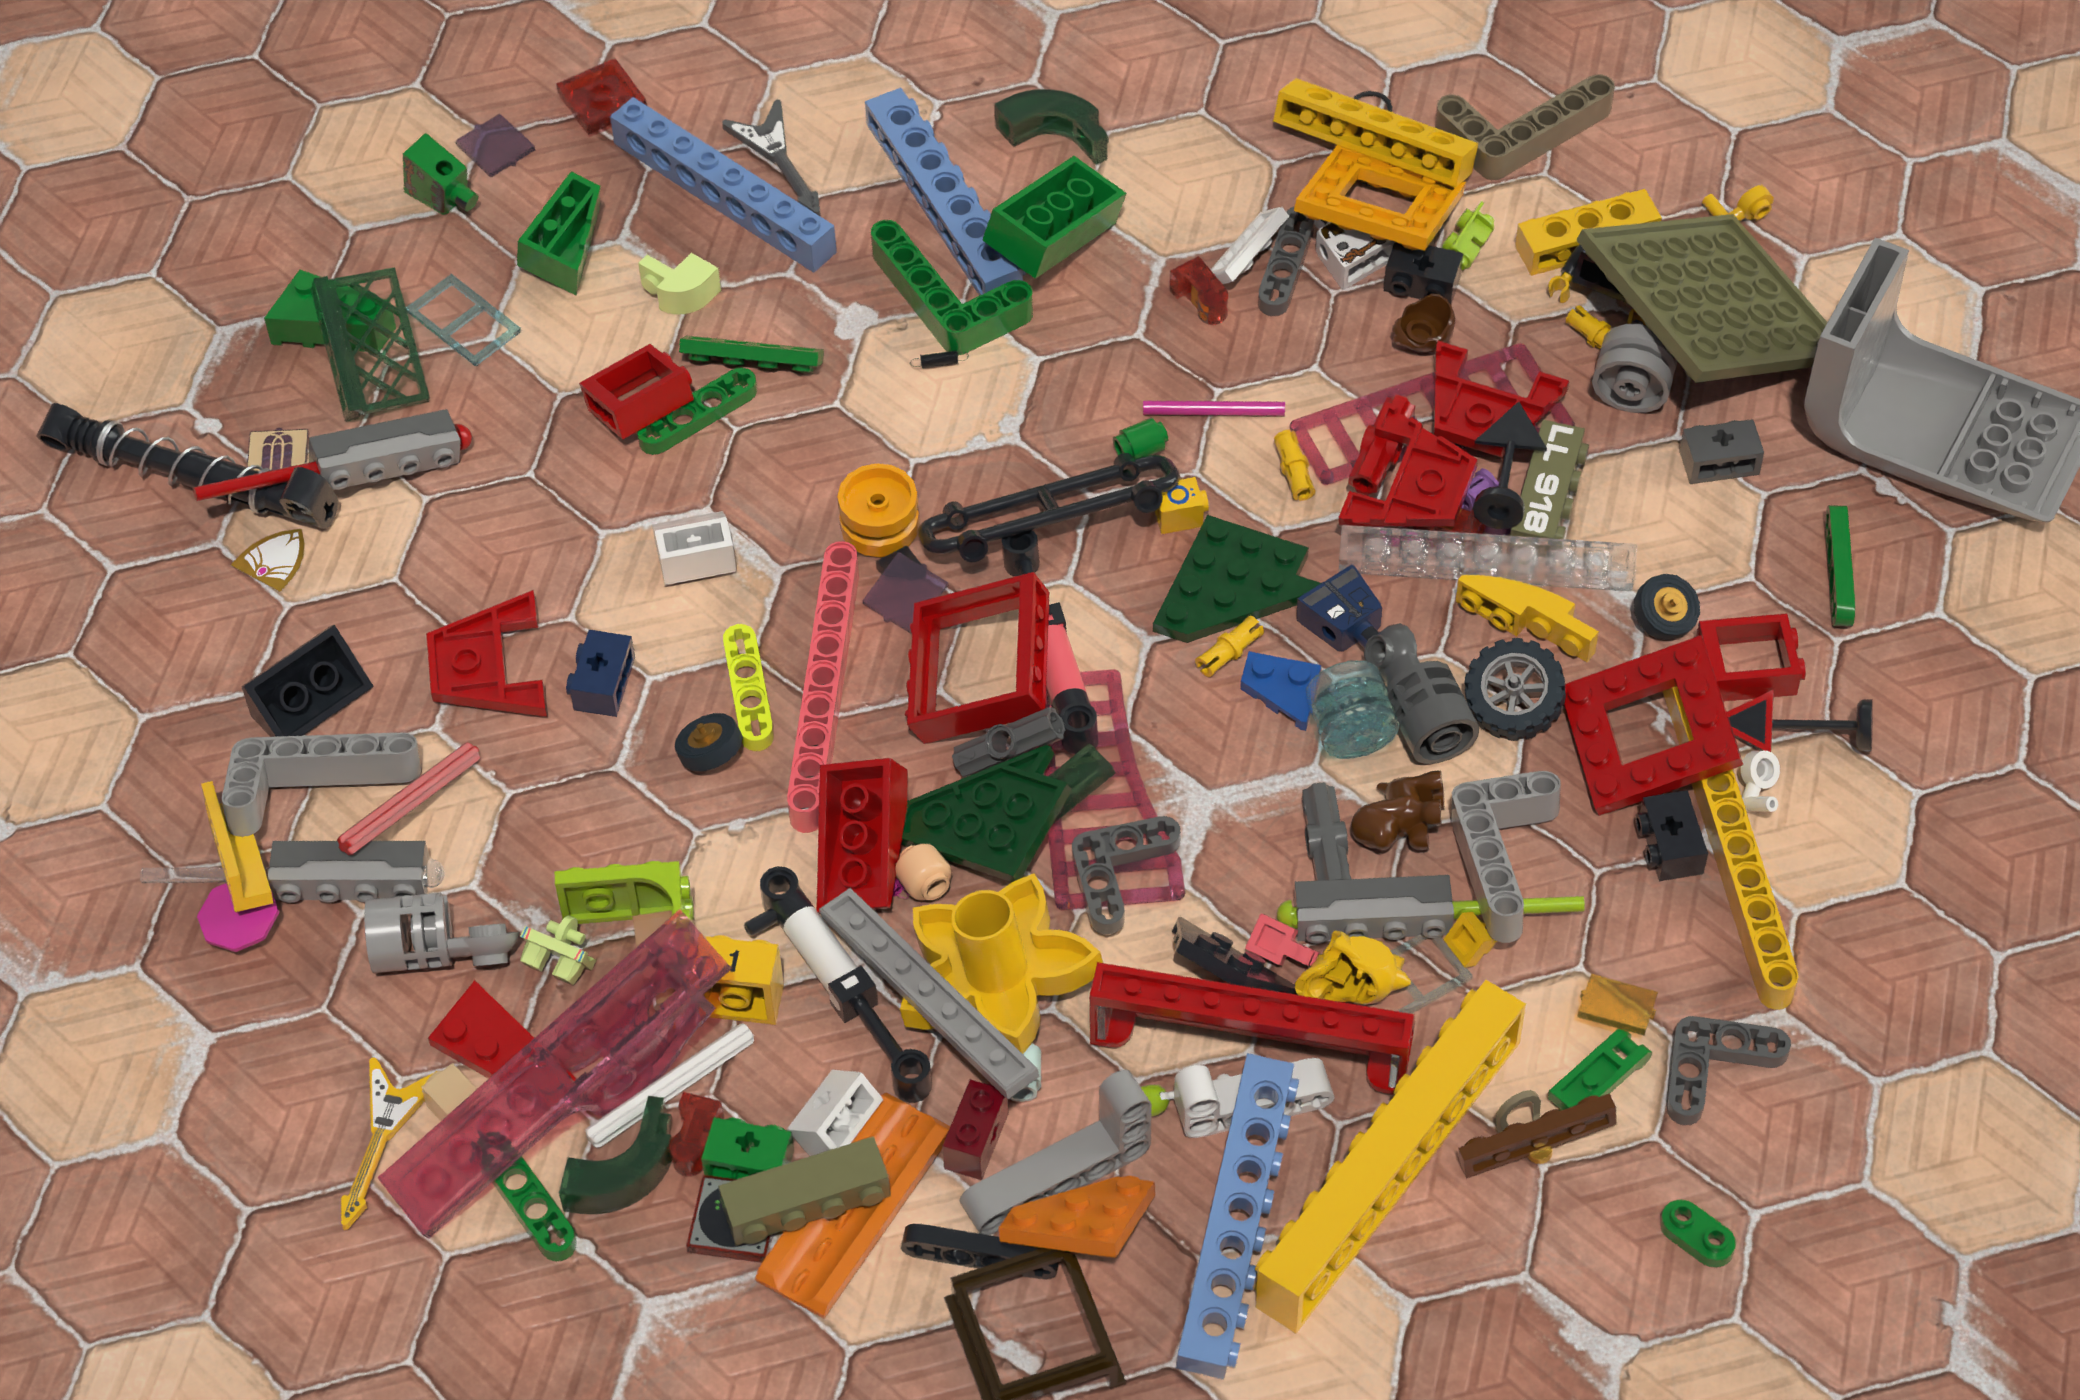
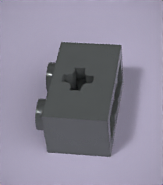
(1721, 451)

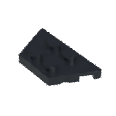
(1218, 956)

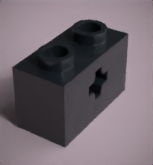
(1423, 272)
(1672, 836)

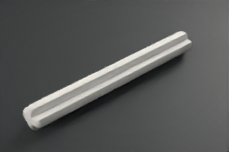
(670, 1084)

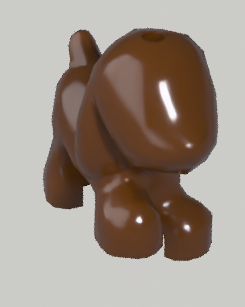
(1407, 810)

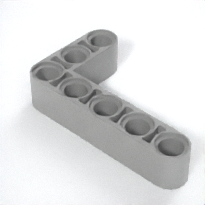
(310, 761)
(1476, 816)
(1073, 1162)

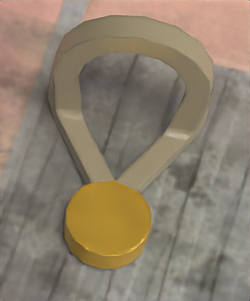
(1509, 1105)

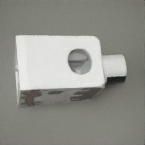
(1350, 253)

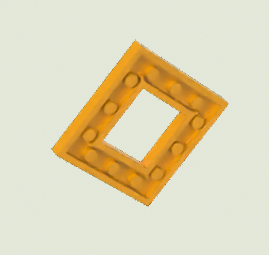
(1326, 200)

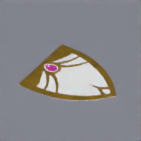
(273, 558)

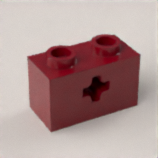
(975, 1130)

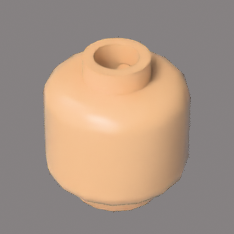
(923, 872)

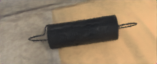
(939, 359)

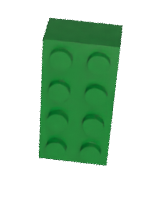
(1054, 216)

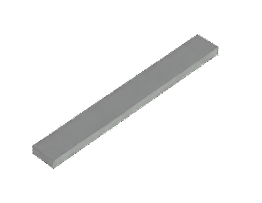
(929, 993)

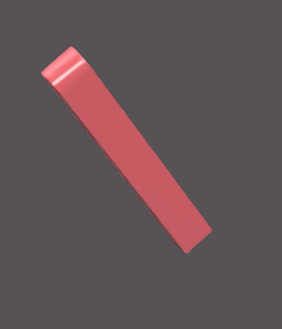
(825, 666)

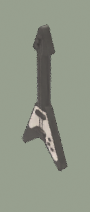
(771, 143)

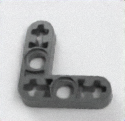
(1108, 854)
(1700, 1053)

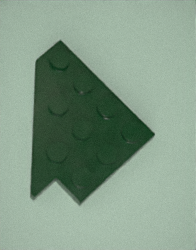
(1230, 577)
(992, 816)

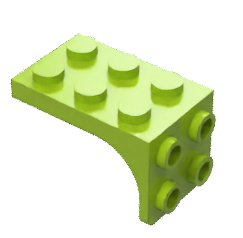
(623, 891)

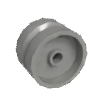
(1633, 369)

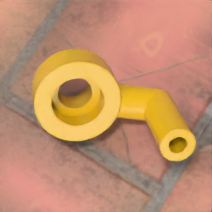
(1752, 205)

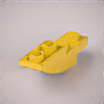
(1519, 605)

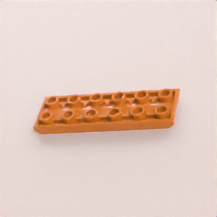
(825, 1254)

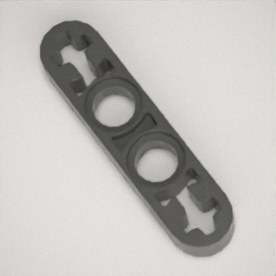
(1285, 260)

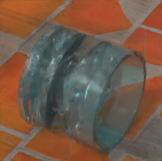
(1352, 709)

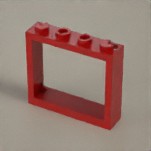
(930, 615)

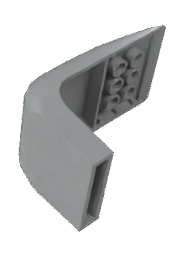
(1933, 410)

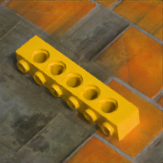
(1375, 132)

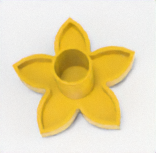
(1002, 956)

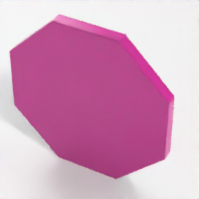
(234, 929)

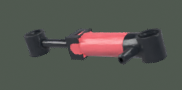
(1063, 675)

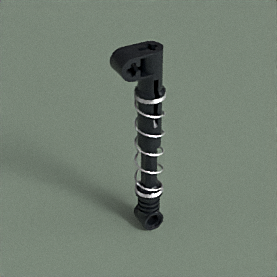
(303, 498)

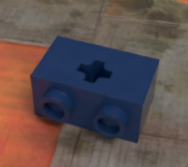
(601, 673)

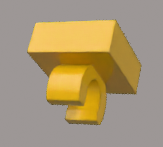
(1469, 939)

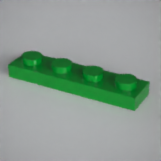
(736, 351)

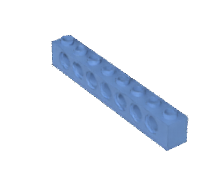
(724, 184)
(938, 188)
(1198, 1350)

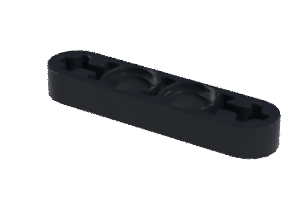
(965, 1248)

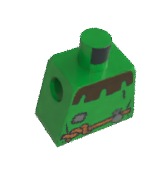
(436, 177)

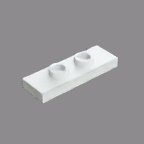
(1248, 244)

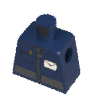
(1341, 610)

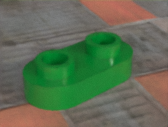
(1695, 1233)

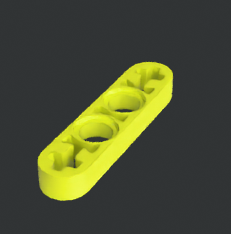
(748, 687)

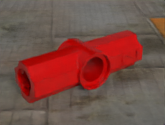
(1377, 452)

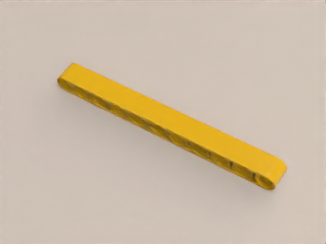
(1739, 871)

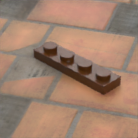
(1548, 1131)

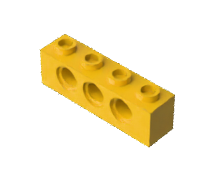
(1551, 239)

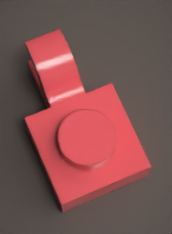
(1276, 941)

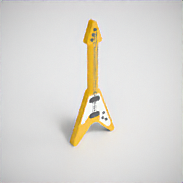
(388, 1113)

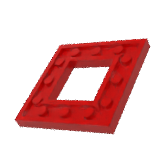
(1707, 755)

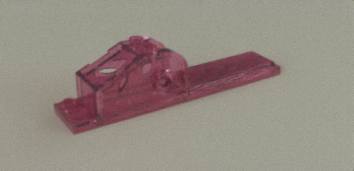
(534, 1086)

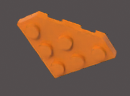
(1083, 1219)

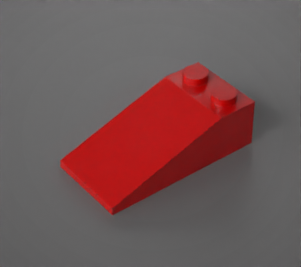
(860, 829)

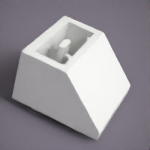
(694, 547)

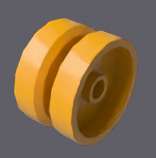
(878, 509)

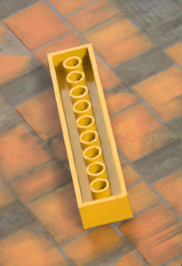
(1388, 1156)

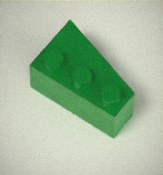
(561, 234)

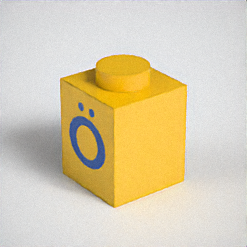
(1182, 507)

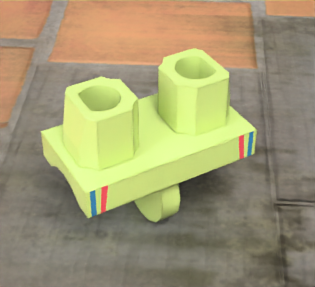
(571, 960)

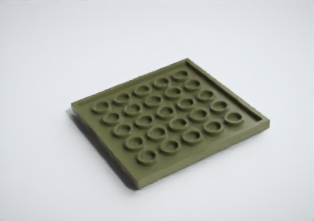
(1709, 295)

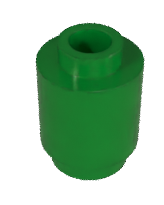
(1141, 439)

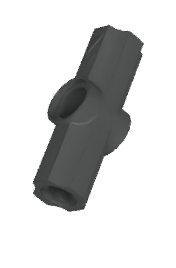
(1026, 735)
(1325, 833)

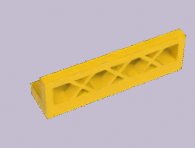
(238, 858)

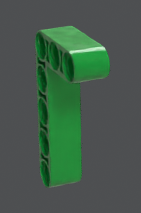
(951, 322)

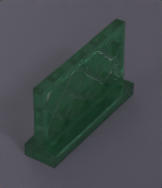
(339, 349)

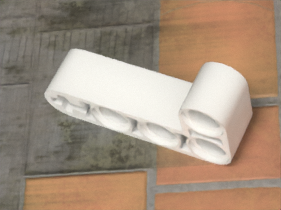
(1209, 1105)

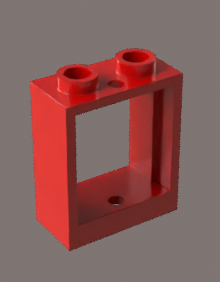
(646, 405)
(1754, 683)

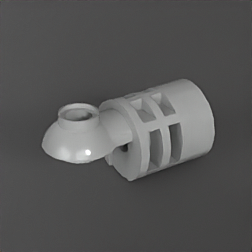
(431, 935)

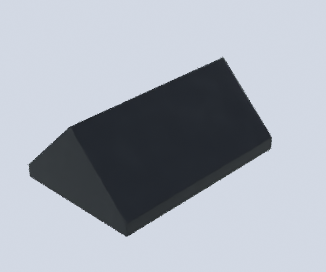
(306, 686)

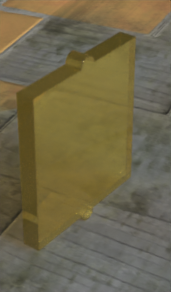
(1617, 1004)

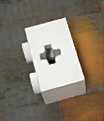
(835, 1112)

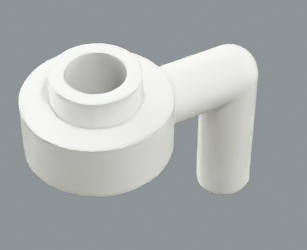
(1759, 772)

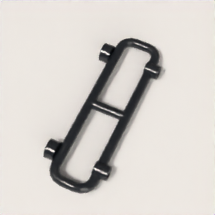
(973, 544)

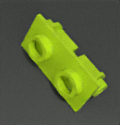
(1472, 227)

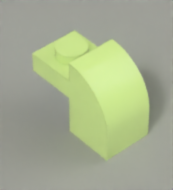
(681, 289)

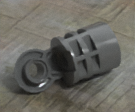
(1423, 697)

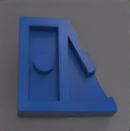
(1280, 684)

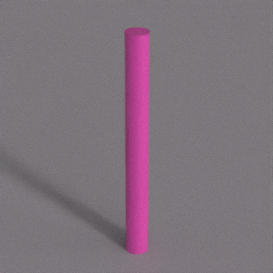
(1243, 408)

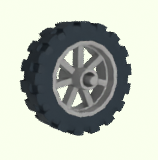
(1505, 656)

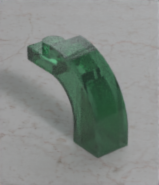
(1052, 112)
(621, 1181)

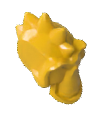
(1353, 971)

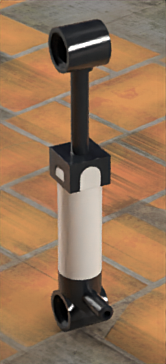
(849, 986)

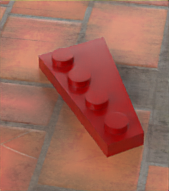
(480, 1033)

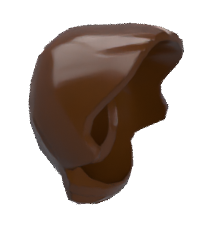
(1425, 324)

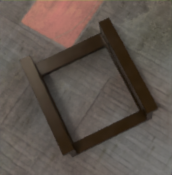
(1047, 1381)

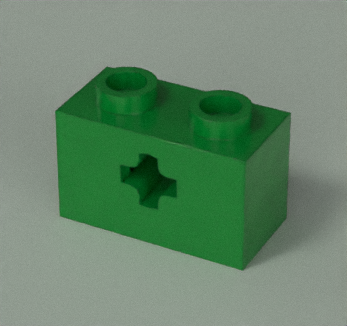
(744, 1149)

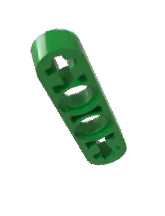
(701, 415)
(1840, 565)
(533, 1193)

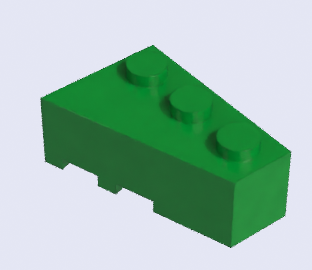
(295, 317)

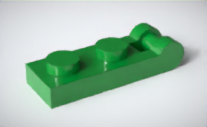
(1601, 1070)

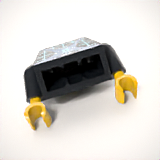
(1588, 274)

